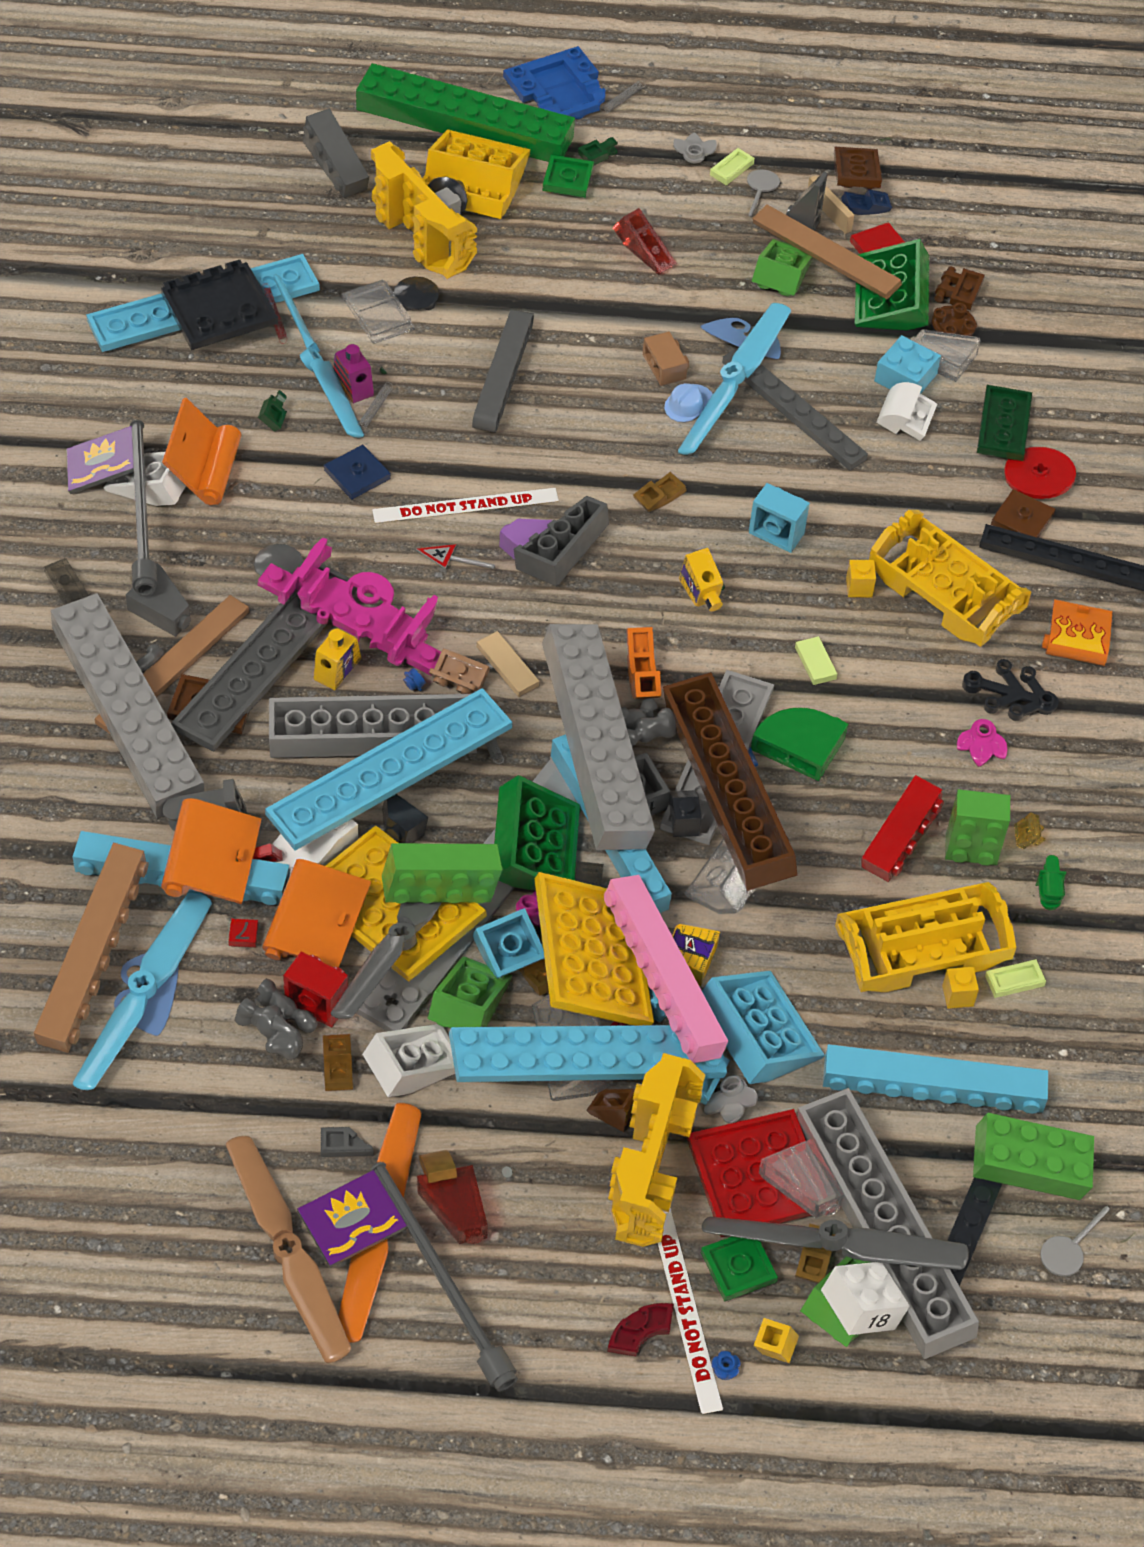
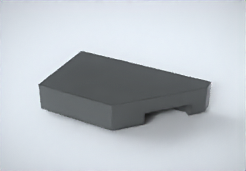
(343, 1143)

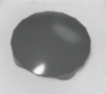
(280, 555)

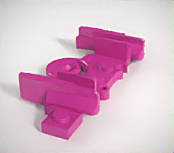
(333, 599)

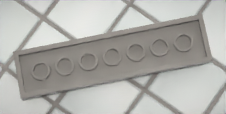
(746, 703)

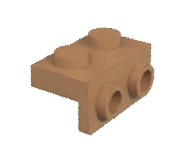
(460, 672)

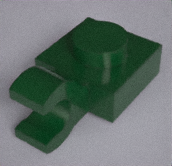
(598, 151)
(272, 412)

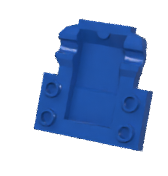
(559, 83)

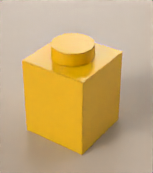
(861, 578)
(960, 987)
(776, 1340)

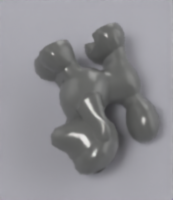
(644, 726)
(273, 1018)

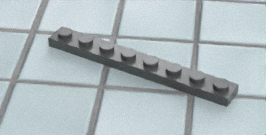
(804, 416)

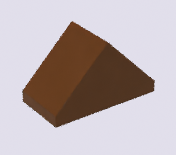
(613, 1107)

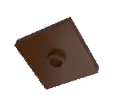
(1023, 514)

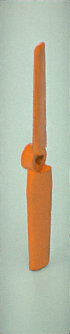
(368, 1265)

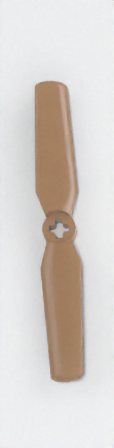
(299, 1269)

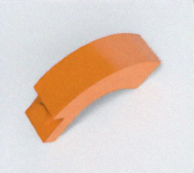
(642, 672)

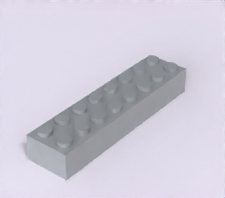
(346, 722)

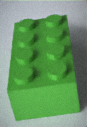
(441, 873)
(1033, 1156)

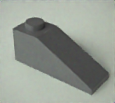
(810, 203)

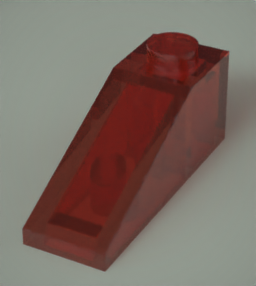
(644, 242)

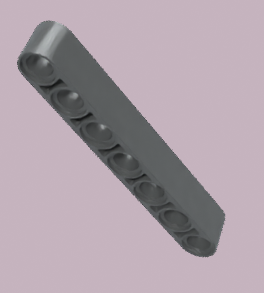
(503, 371)

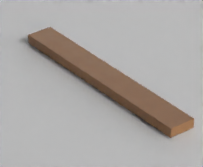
(827, 251)
(192, 647)

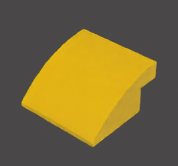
(485, 166)

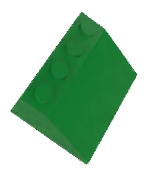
(910, 302)
(535, 833)

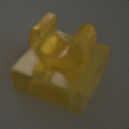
(1028, 831)

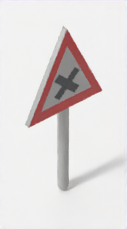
(443, 554)

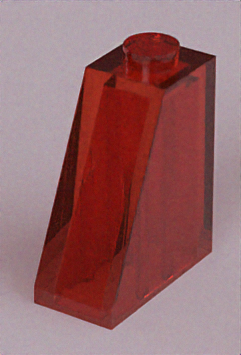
(457, 1204)

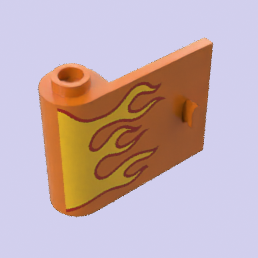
(1079, 633)

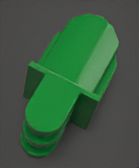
(1051, 883)

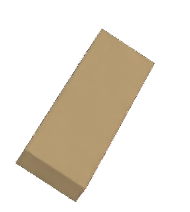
(836, 209)
(508, 664)

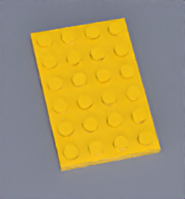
(449, 924)
(588, 955)

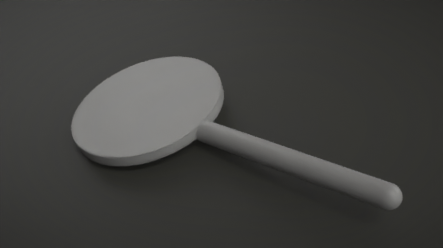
(762, 182)
(1063, 1255)

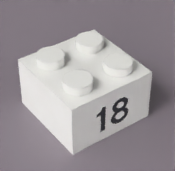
(865, 1298)

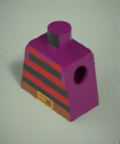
(353, 366)

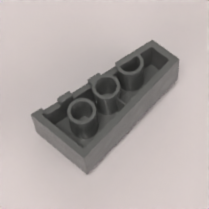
(334, 153)
(564, 542)

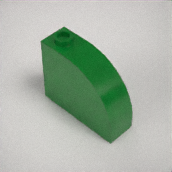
(800, 739)

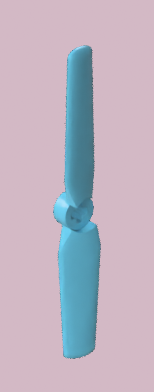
(743, 364)
(322, 369)
(155, 970)

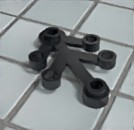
(1013, 692)

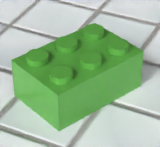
(977, 827)

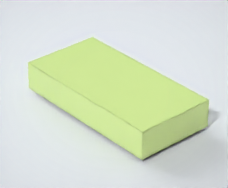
(732, 166)
(816, 660)
(1015, 978)

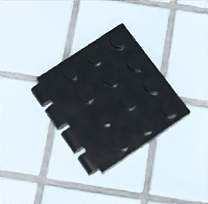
(218, 304)

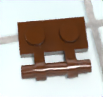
(966, 288)

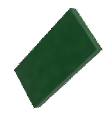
(1004, 422)

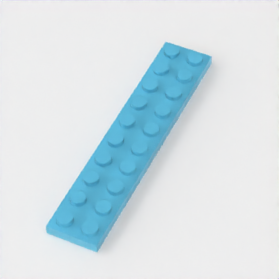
(152, 317)
(388, 769)
(565, 1053)

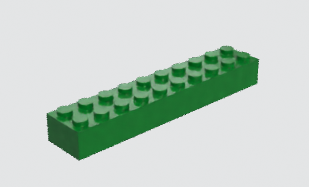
(451, 107)

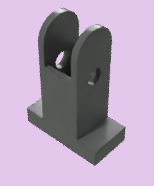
(226, 797)

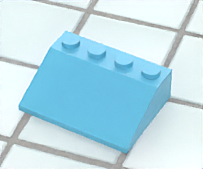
(760, 1025)

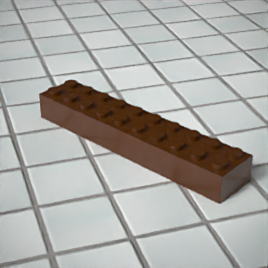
(730, 782)

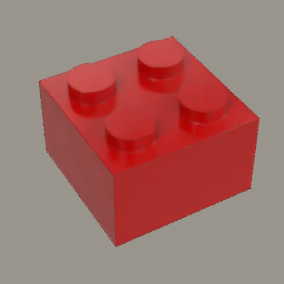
(315, 986)

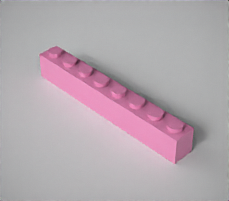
(665, 969)

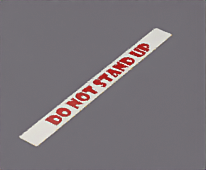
(465, 505)
(688, 1319)

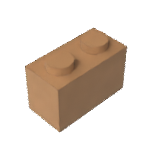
(665, 358)

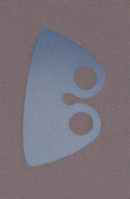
(724, 330)
(158, 1006)

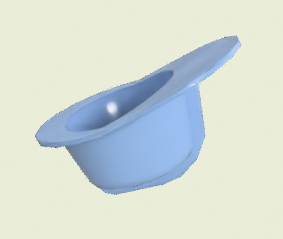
(687, 402)

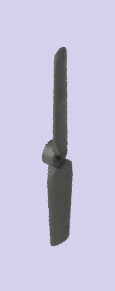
(400, 937)
(856, 1243)

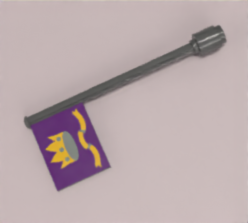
(108, 459)
(371, 1212)

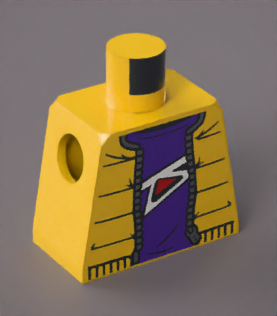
(702, 579)
(336, 658)
(697, 948)

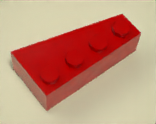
(903, 829)

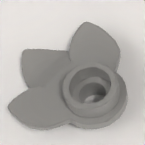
(694, 148)
(731, 1099)

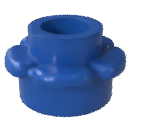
(414, 680)
(723, 1372)

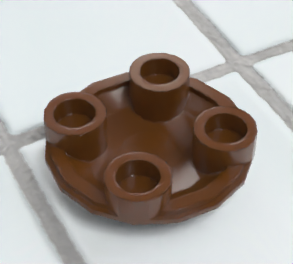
(954, 320)

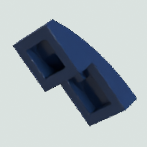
(871, 203)

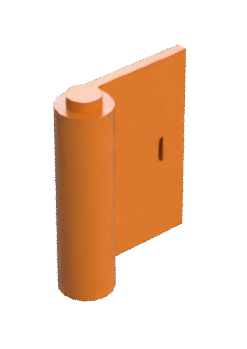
(201, 453)
(207, 850)
(312, 909)

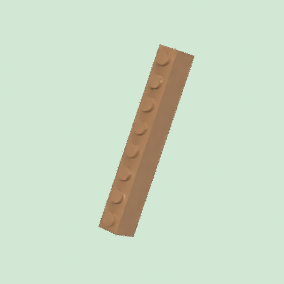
(91, 948)

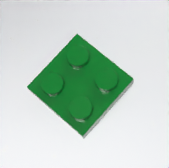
(568, 176)
(738, 1266)

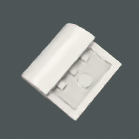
(907, 410)

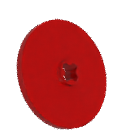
(1056, 476)

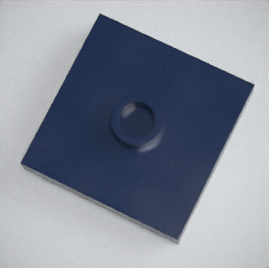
(357, 472)

